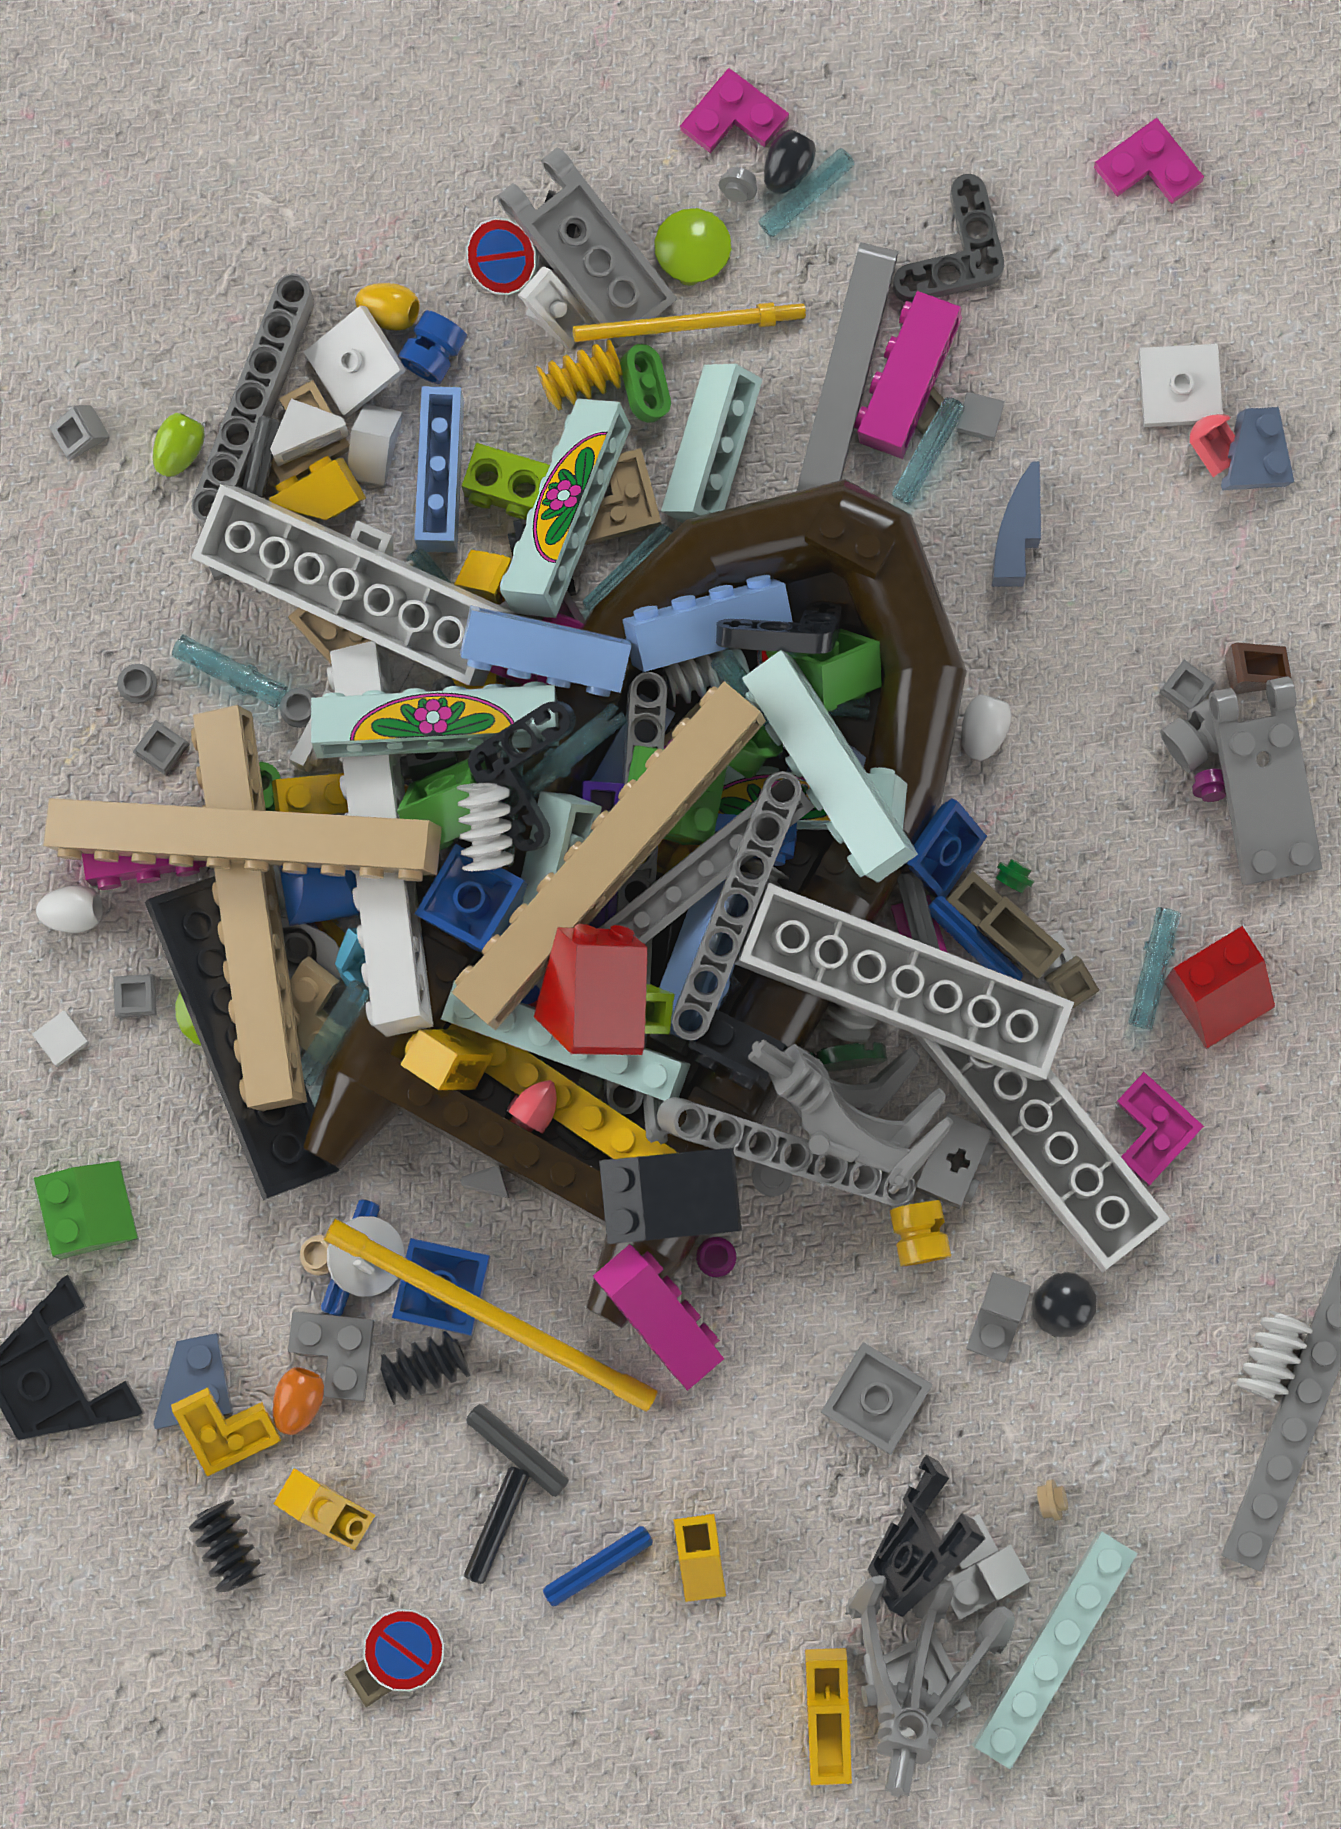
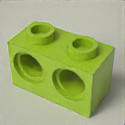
(511, 472)

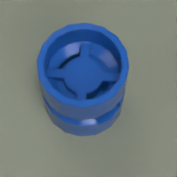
(430, 350)

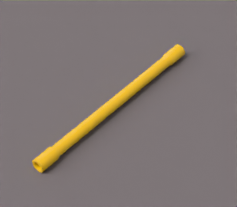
(361, 1246)

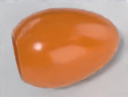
(297, 1400)

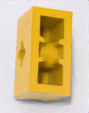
(446, 1059)

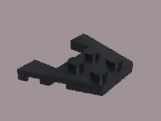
(40, 1386)
(913, 1553)

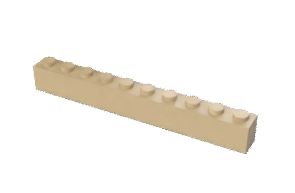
(244, 837)
(610, 853)
(250, 921)

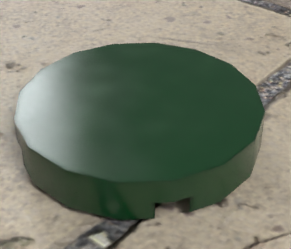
(851, 1056)

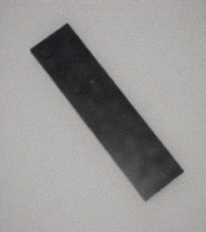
(270, 1138)

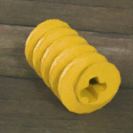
(581, 375)

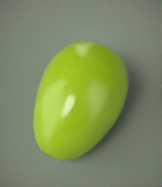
(177, 444)

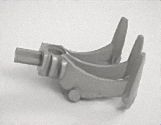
(845, 1116)
(904, 1752)

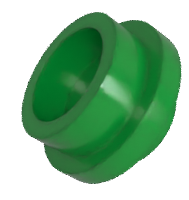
(1014, 875)

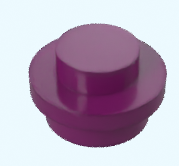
(1209, 785)
(716, 1257)

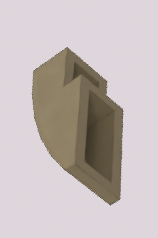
(1005, 926)

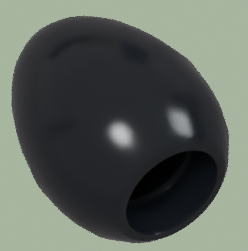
(788, 161)

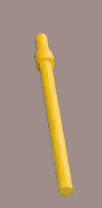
(764, 315)

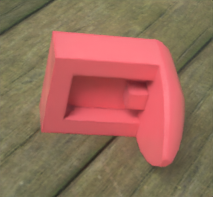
(1212, 441)
(534, 1107)

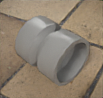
(1191, 738)

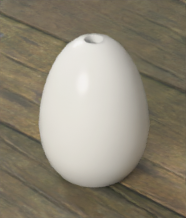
(985, 726)
(70, 909)

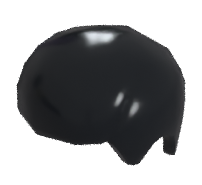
(1064, 1304)

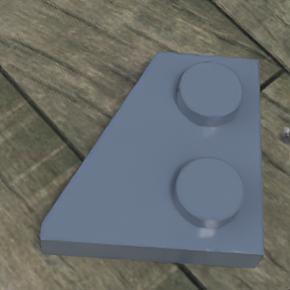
(1258, 452)
(193, 1367)

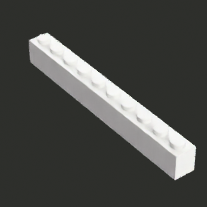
(388, 905)

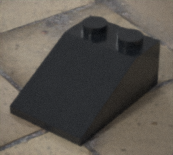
(670, 1195)

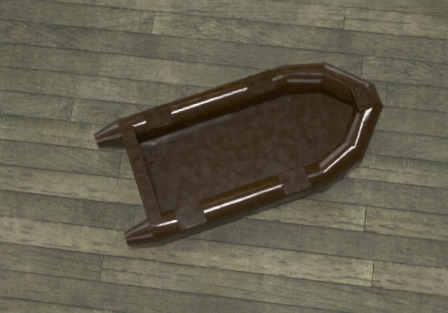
(825, 548)

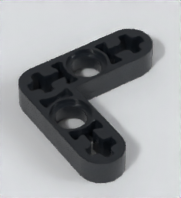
(813, 634)
(507, 775)

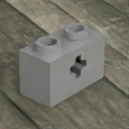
(938, 1179)

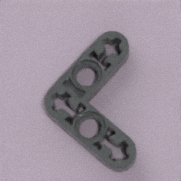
(965, 261)

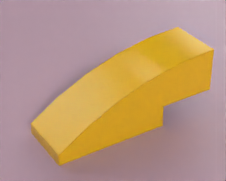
(828, 1716)

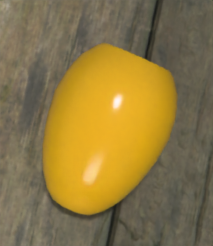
(390, 304)

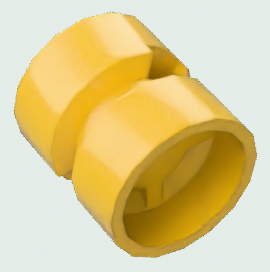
(920, 1233)

